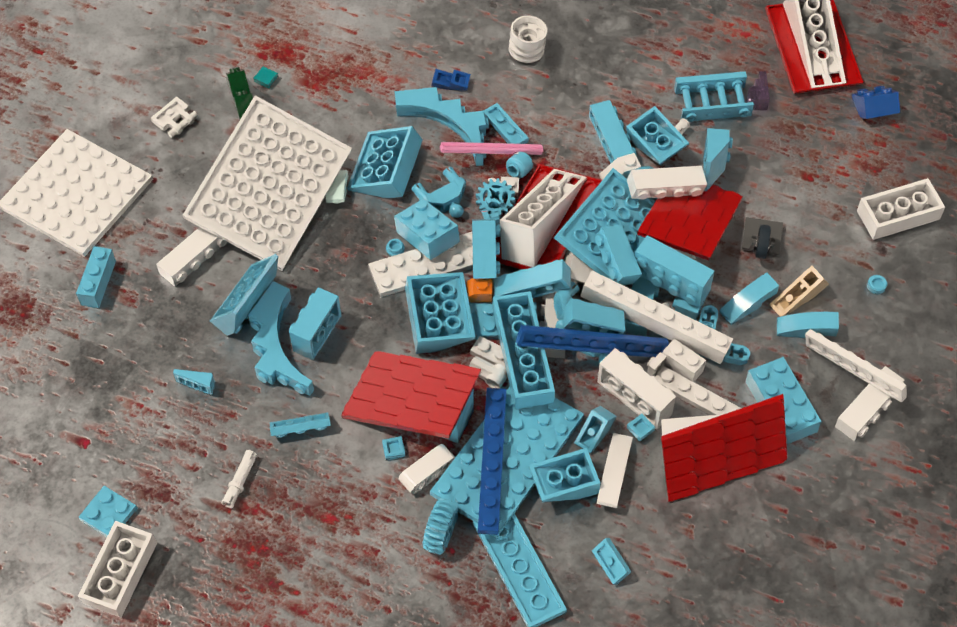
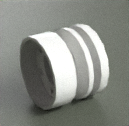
(527, 39)

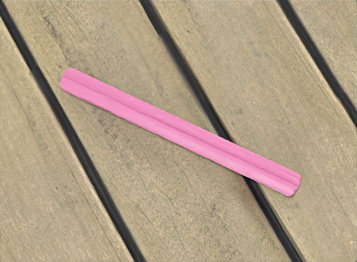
(490, 148)

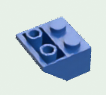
(876, 102)

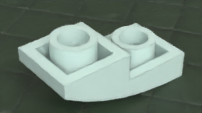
(338, 190)

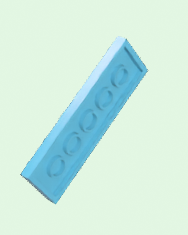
(523, 574)

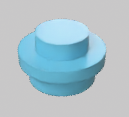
(395, 247)

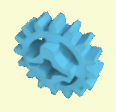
(497, 190)

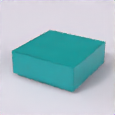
(265, 77)

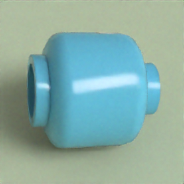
(519, 164)

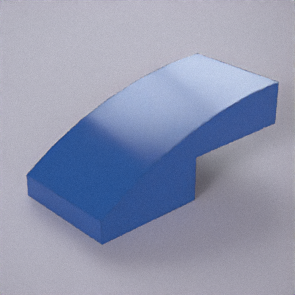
(450, 81)

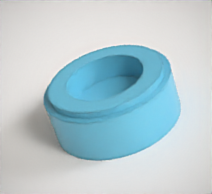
(877, 284)

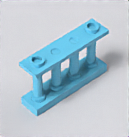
(713, 82)

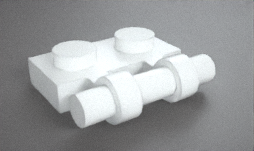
(170, 114)

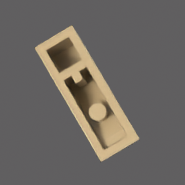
(799, 292)

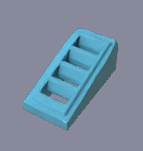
(197, 380)

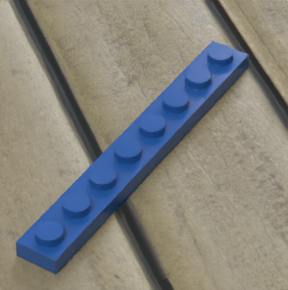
(589, 341)
(492, 462)

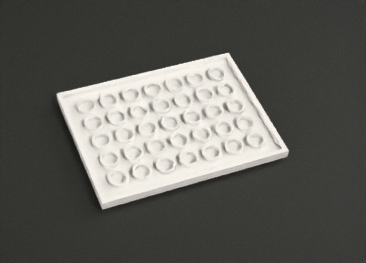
(267, 182)

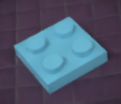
(106, 509)

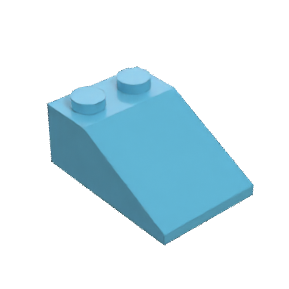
(656, 136)
(716, 154)
(566, 477)

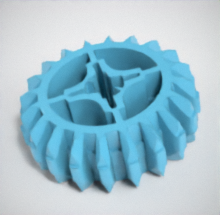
(440, 526)

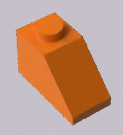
(479, 290)

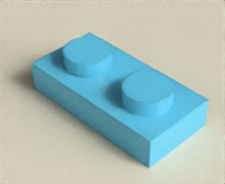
(611, 561)

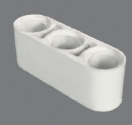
(426, 469)

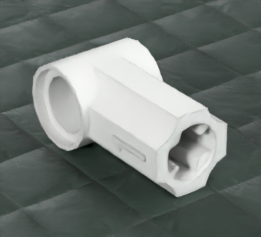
(493, 375)

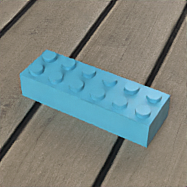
(525, 366)

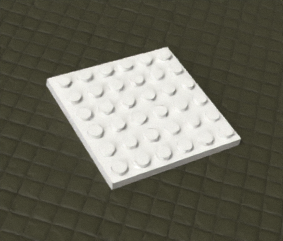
(75, 192)

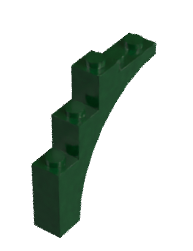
(239, 89)

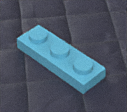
(505, 125)
(300, 424)

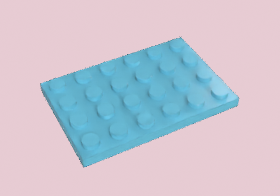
(605, 206)

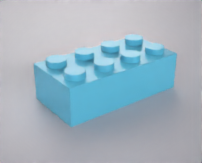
(674, 271)
(778, 379)

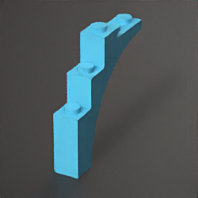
(429, 105)
(273, 363)

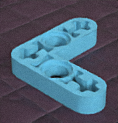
(734, 359)

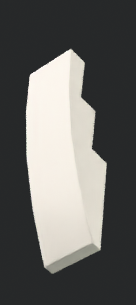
(614, 470)

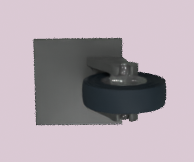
(762, 237)

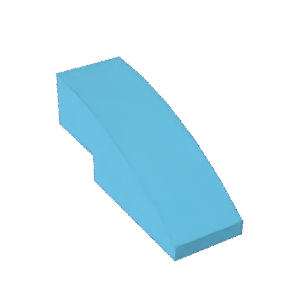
(749, 298)
(799, 324)

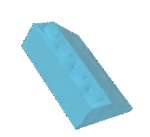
(386, 162)
(245, 295)
(439, 311)

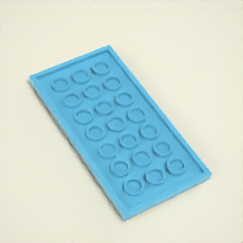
(529, 438)

